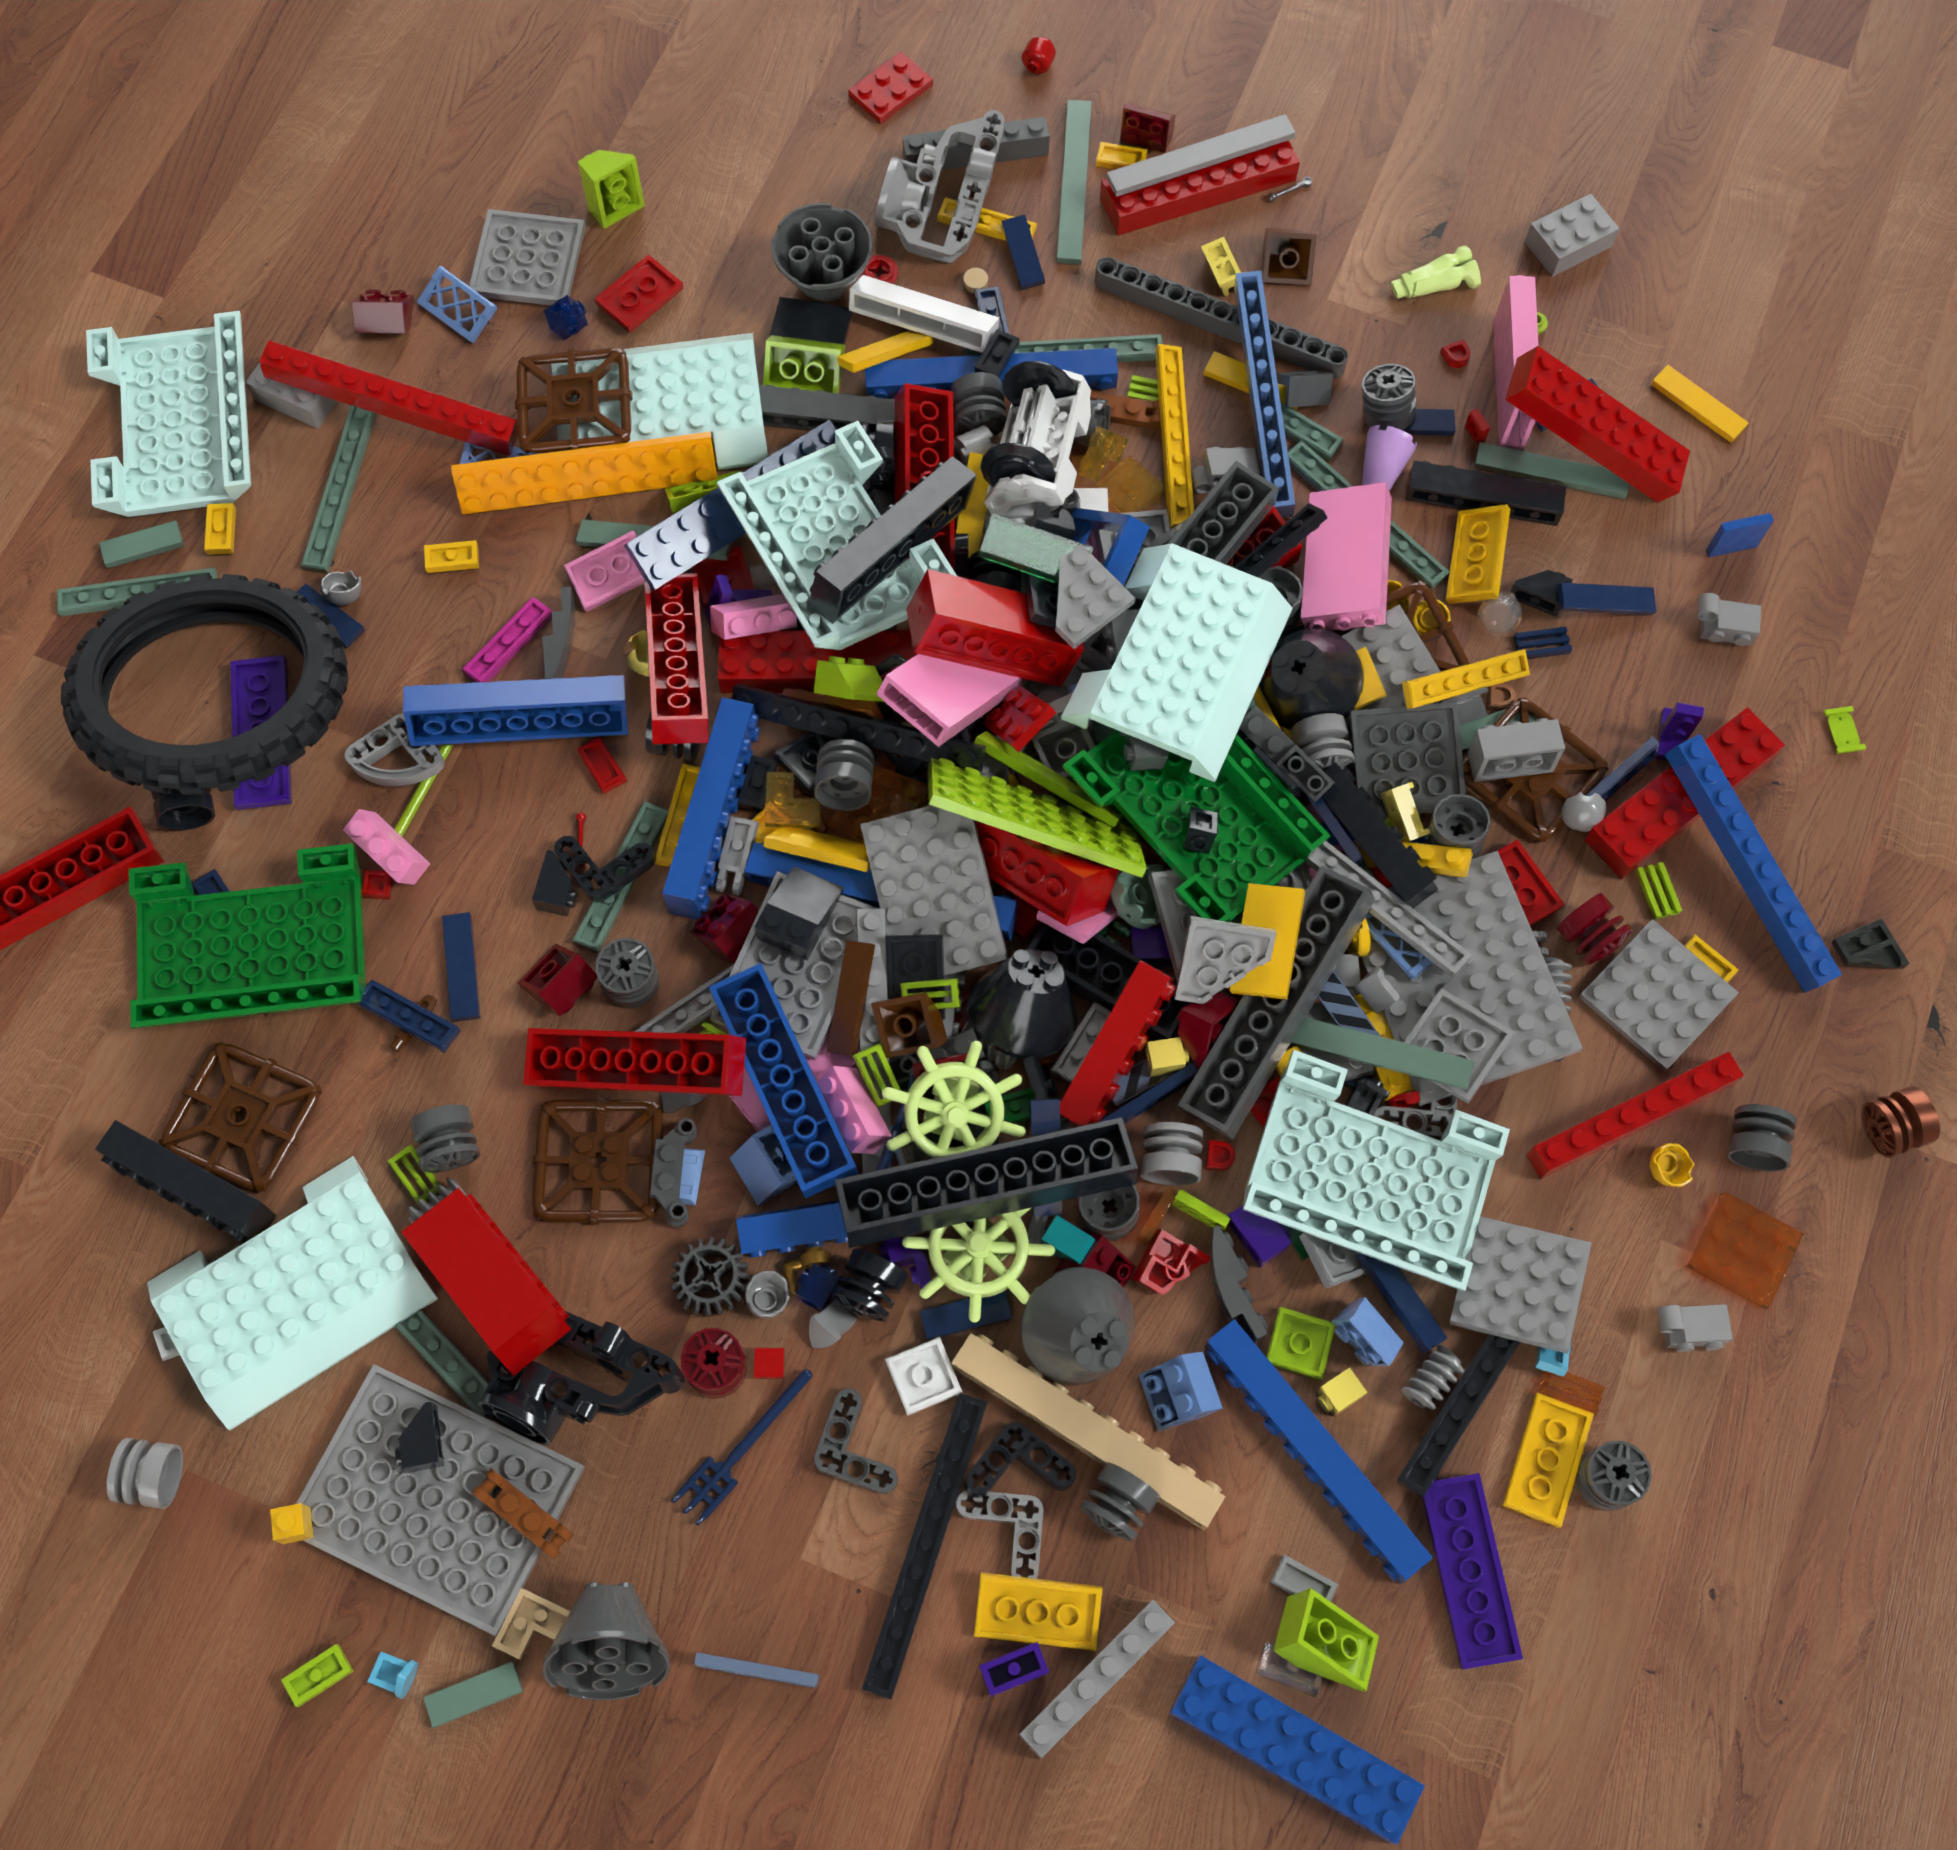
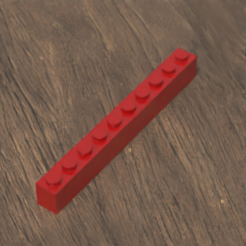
(389, 398)

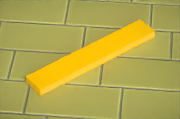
(1465, 678)

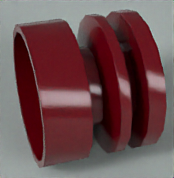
(1594, 929)
(712, 1380)

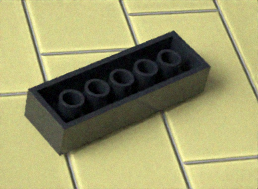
(1100, 973)
(183, 1183)

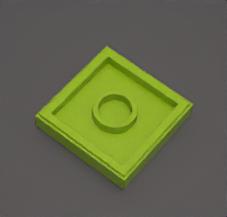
(1300, 1343)

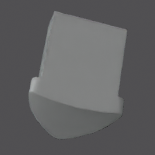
(1377, 990)
(829, 1325)

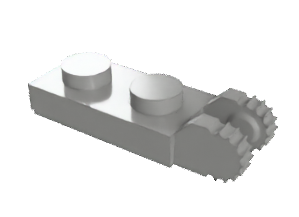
(735, 853)

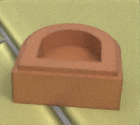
(1500, 697)

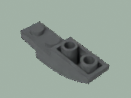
(1285, 754)
(959, 1044)
(1227, 1275)

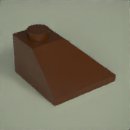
(1288, 256)
(908, 1024)

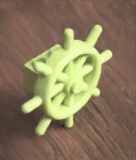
(952, 1106)
(974, 1253)

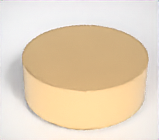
(975, 279)

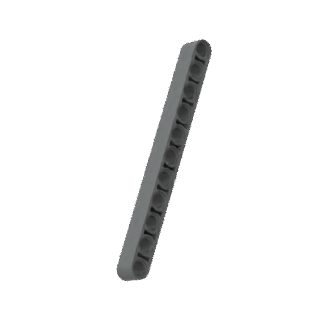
(1205, 311)

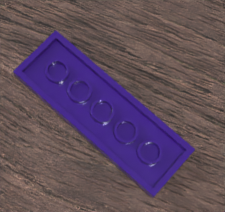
(257, 693)
(1471, 1572)

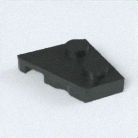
(1870, 947)

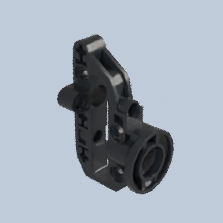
(530, 1398)

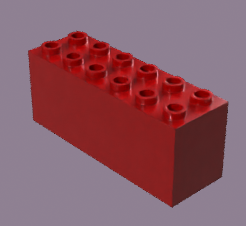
(986, 630)
(1045, 876)
(488, 1280)

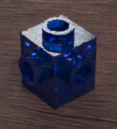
(566, 317)

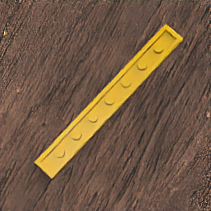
(1174, 433)

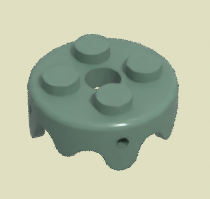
(1137, 912)

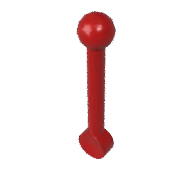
(580, 818)

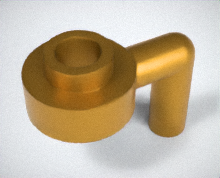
(806, 1261)

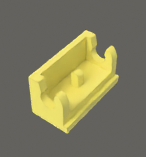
(1221, 263)
(1403, 812)

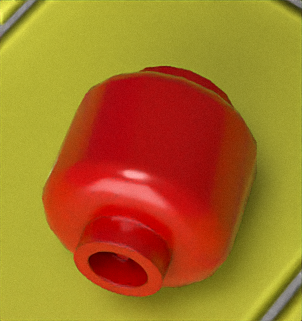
(1038, 55)

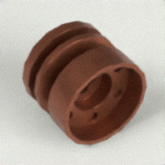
(1900, 1121)

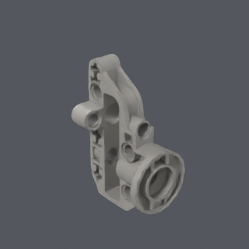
(910, 199)

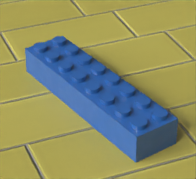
(515, 710)
(710, 809)
(784, 1081)
(1297, 1750)

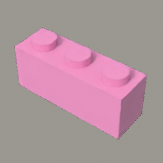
(752, 617)
(386, 847)
(853, 1110)

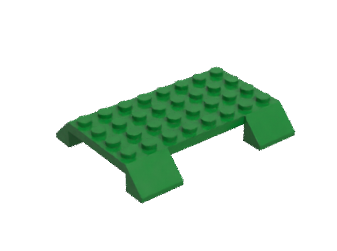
(1259, 822)
(248, 946)

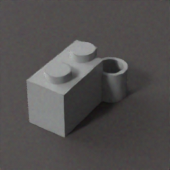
(1216, 464)
(1728, 620)
(1695, 1326)

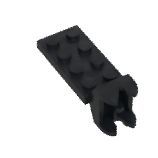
(1040, 592)

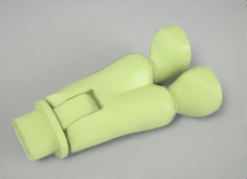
(1439, 275)

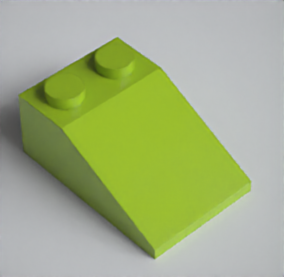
(1326, 1640)

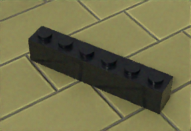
(1475, 489)
(1377, 839)

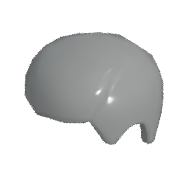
(341, 588)
(1583, 811)
(767, 1294)

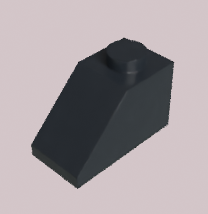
(1540, 591)
(554, 888)
(421, 1441)

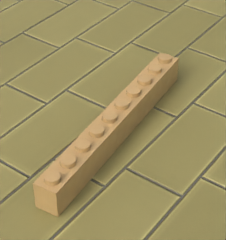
(1086, 1430)

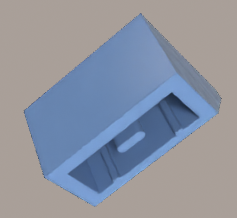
(763, 1166)
(1367, 1333)
(1180, 1391)

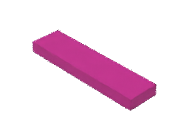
(507, 641)

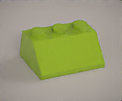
(611, 185)
(803, 364)
(686, 494)

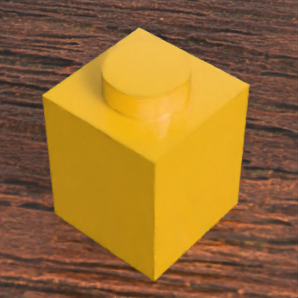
(291, 1523)

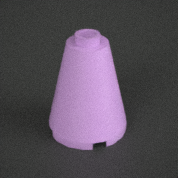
(1386, 455)

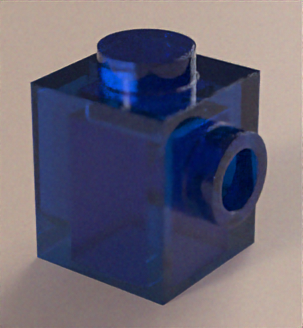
(817, 1286)

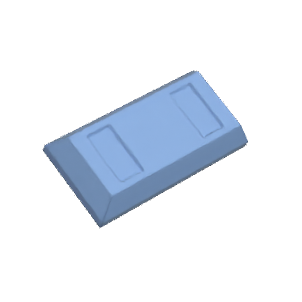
(691, 1175)

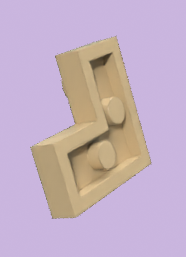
(526, 1616)

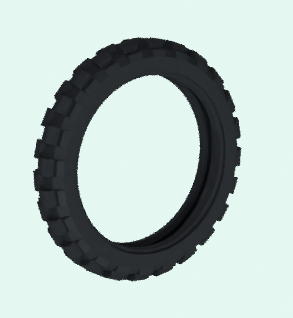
(224, 762)

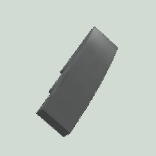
(558, 646)

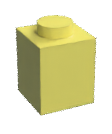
(1166, 1056)
(1340, 1392)

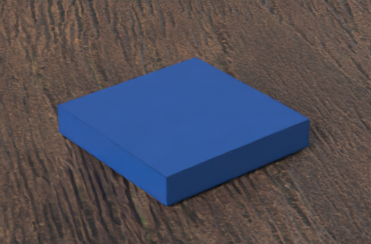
(1739, 535)

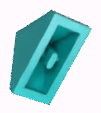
(1067, 1240)

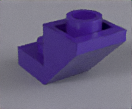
(899, 1255)

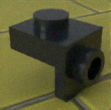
(1367, 1095)

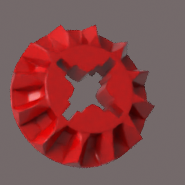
(889, 268)

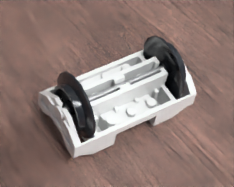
(1036, 443)

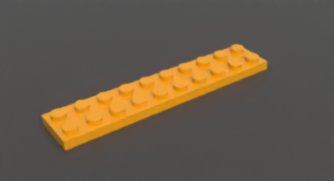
(584, 473)

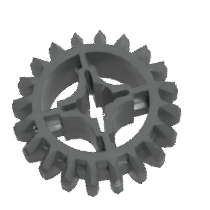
(720, 1268)

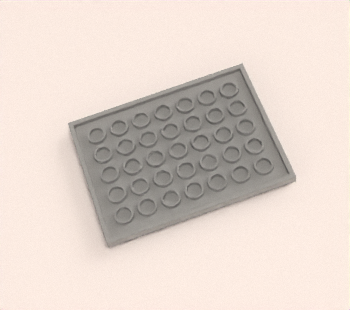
(1501, 979)
(426, 1525)

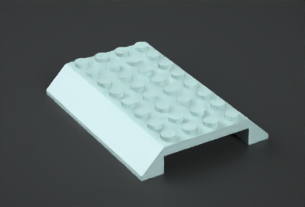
(687, 391)
(178, 418)
(809, 512)
(1187, 657)
(1371, 1179)
(290, 1297)

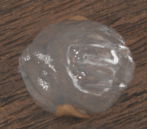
(1500, 614)

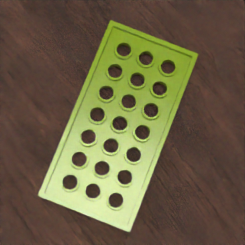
(1034, 816)

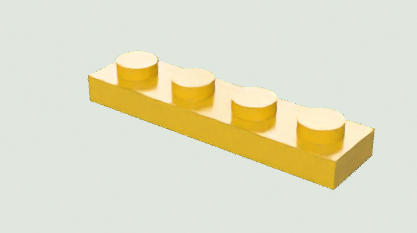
(1440, 859)
(1393, 1081)

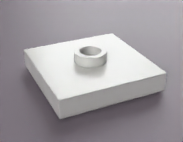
(923, 1376)

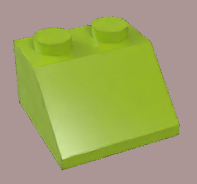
(847, 679)

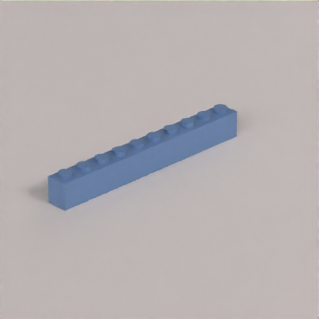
(1264, 388)

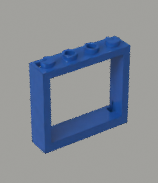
(1126, 543)

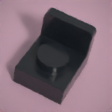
(1200, 830)

